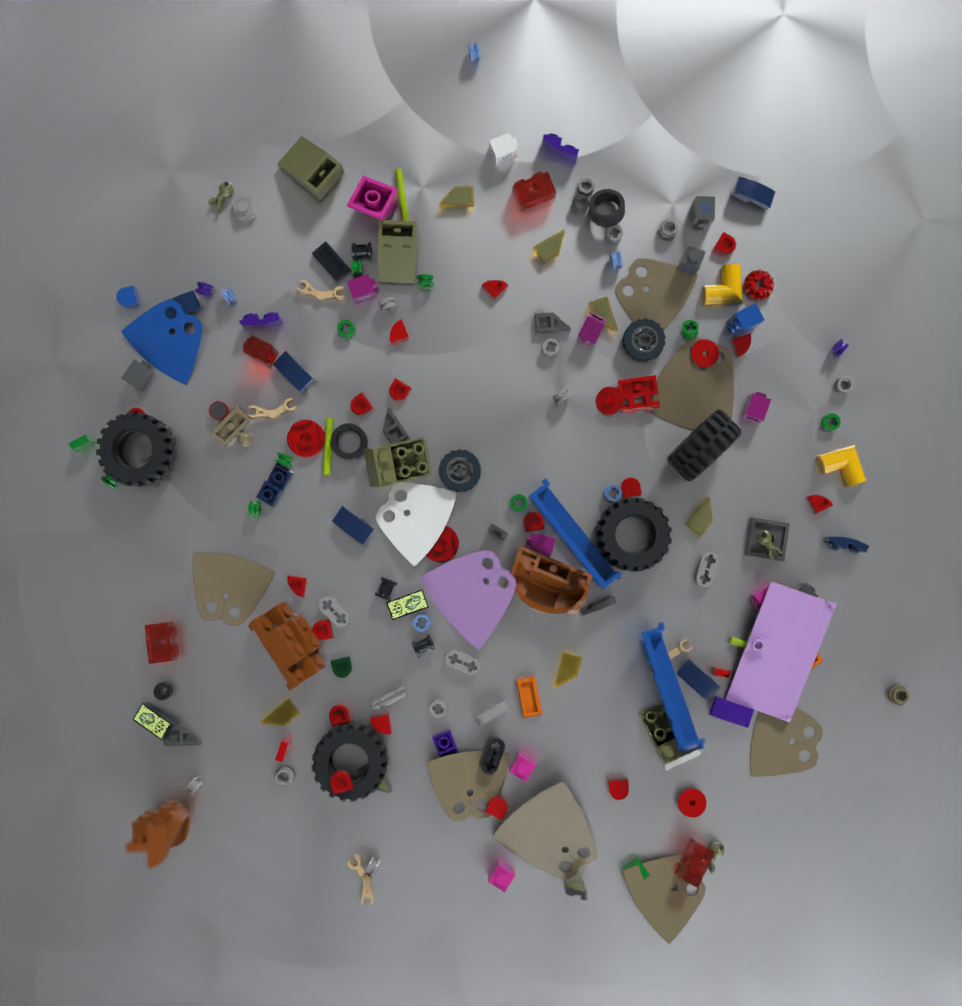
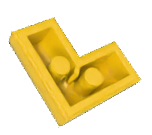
(730, 289)
(847, 461)

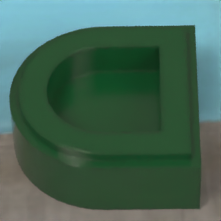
(342, 667)

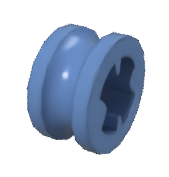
(474, 52)
(616, 260)
(228, 295)
(608, 489)
(416, 621)

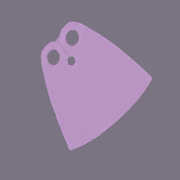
(464, 598)

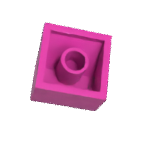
(374, 198)

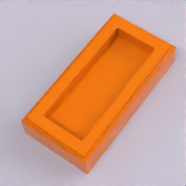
(529, 697)

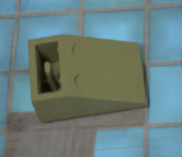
(311, 167)
(397, 251)
(396, 462)
(663, 739)

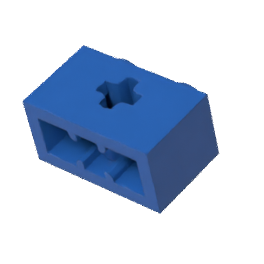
(744, 320)

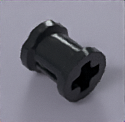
(361, 251)
(385, 588)
(423, 646)

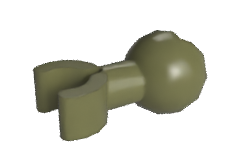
(224, 191)
(765, 539)
(719, 852)

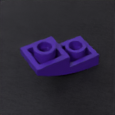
(553, 144)
(253, 321)
(731, 712)
(445, 744)

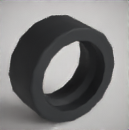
(602, 196)
(349, 427)

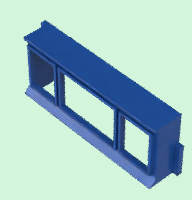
(573, 536)
(670, 690)

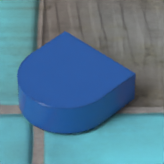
(127, 297)

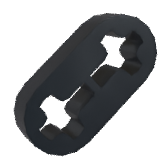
(496, 756)

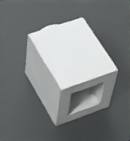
(503, 148)

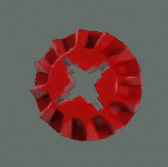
(750, 284)

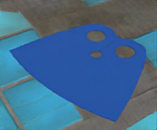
(166, 352)

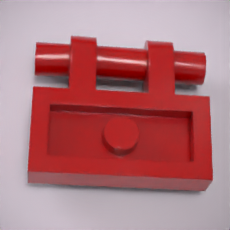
(637, 388)

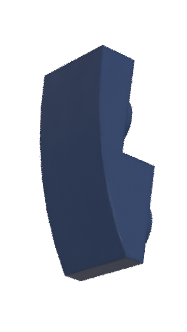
(750, 190)
(187, 301)
(293, 371)
(275, 484)
(353, 525)
(840, 543)
(698, 680)

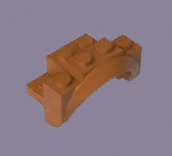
(547, 583)
(289, 643)
(160, 831)

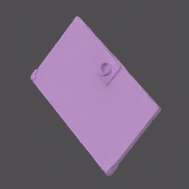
(780, 651)

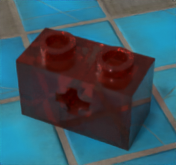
(527, 198)
(260, 351)
(161, 652)
(694, 862)

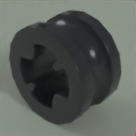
(157, 689)

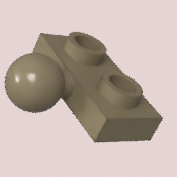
(231, 427)

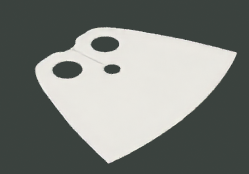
(428, 516)

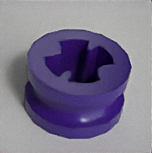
(204, 289)
(839, 347)

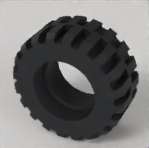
(112, 443)
(704, 445)
(658, 528)
(359, 736)

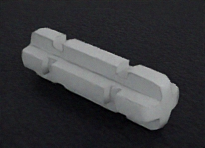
(388, 699)

